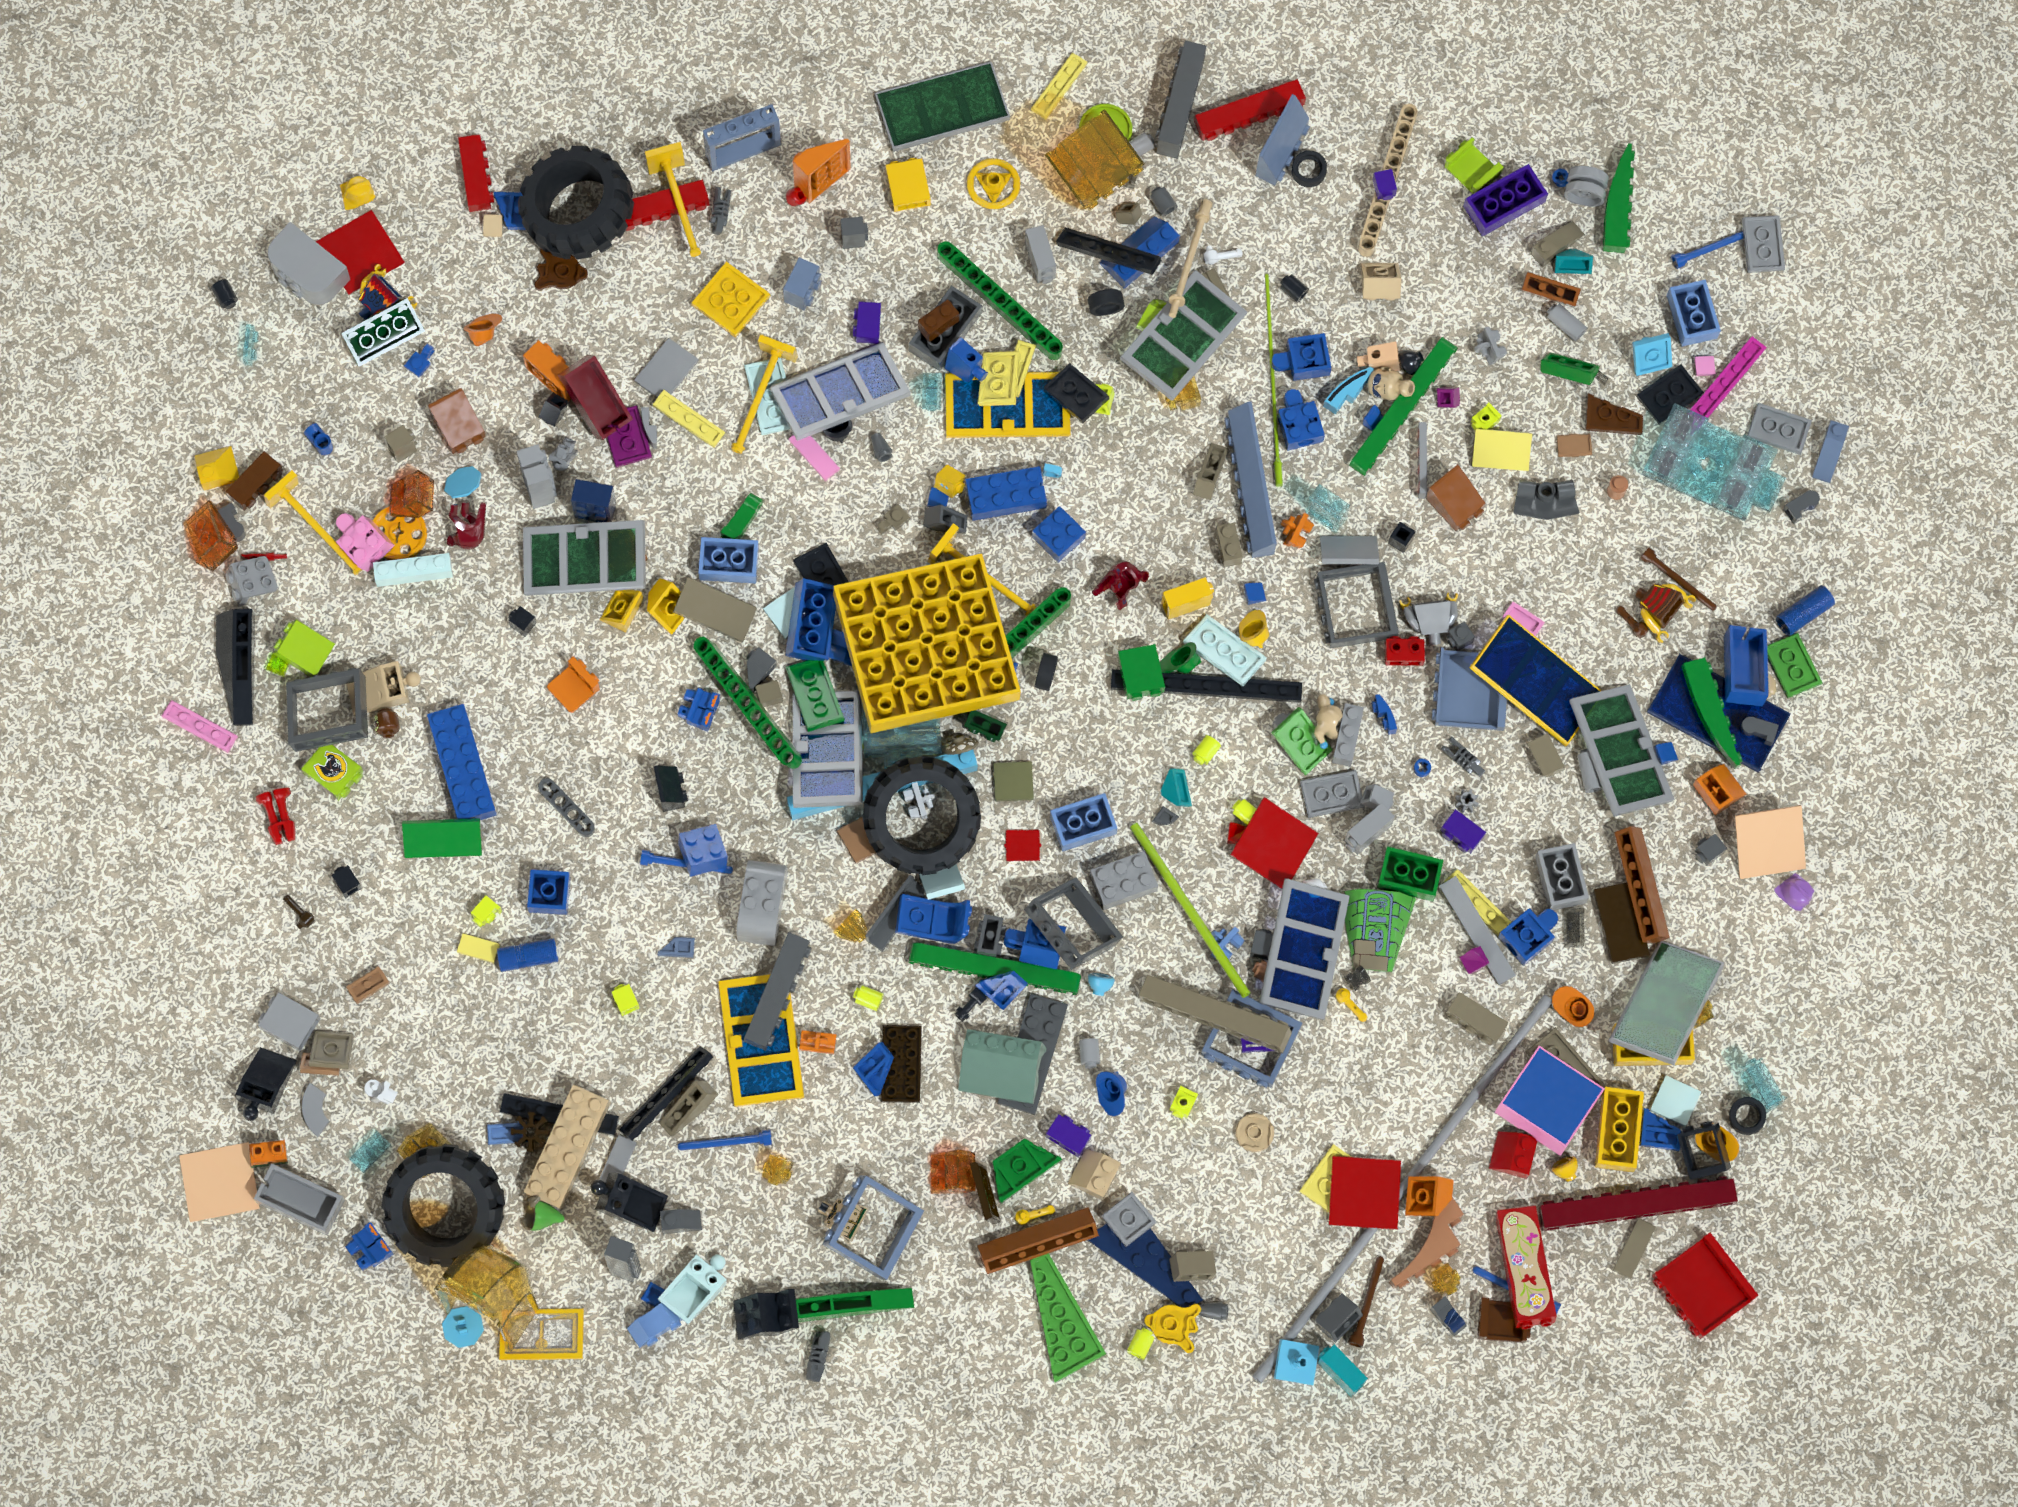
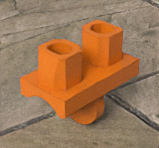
(1300, 523)
(817, 1042)

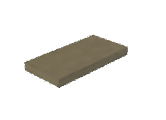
(715, 609)
(1558, 1046)

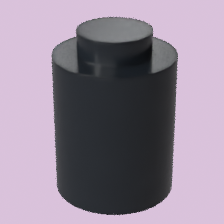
(1294, 288)
(224, 294)

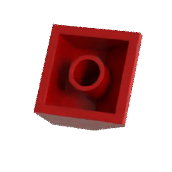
(1513, 1153)

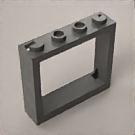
(1386, 595)
(333, 735)
(1087, 908)

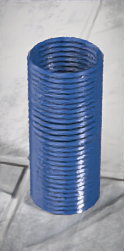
(1815, 603)
(534, 954)

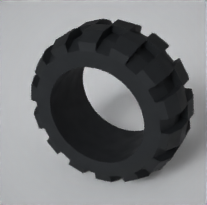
(551, 178)
(927, 860)
(460, 1163)

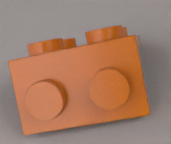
(574, 685)

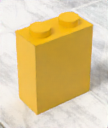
(908, 184)
(1187, 598)

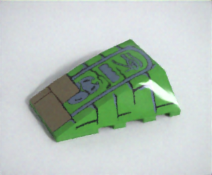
(1376, 926)

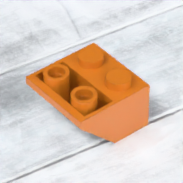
(1719, 788)

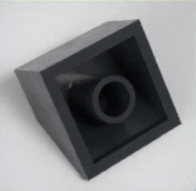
(669, 787)

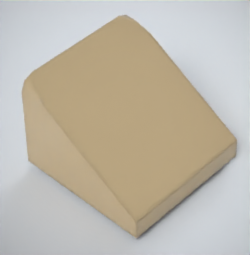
(492, 225)

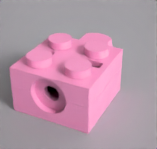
(360, 542)

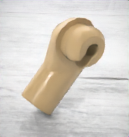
(1771, 685)

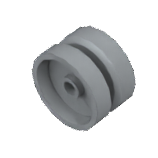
(1586, 186)

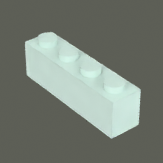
(412, 570)

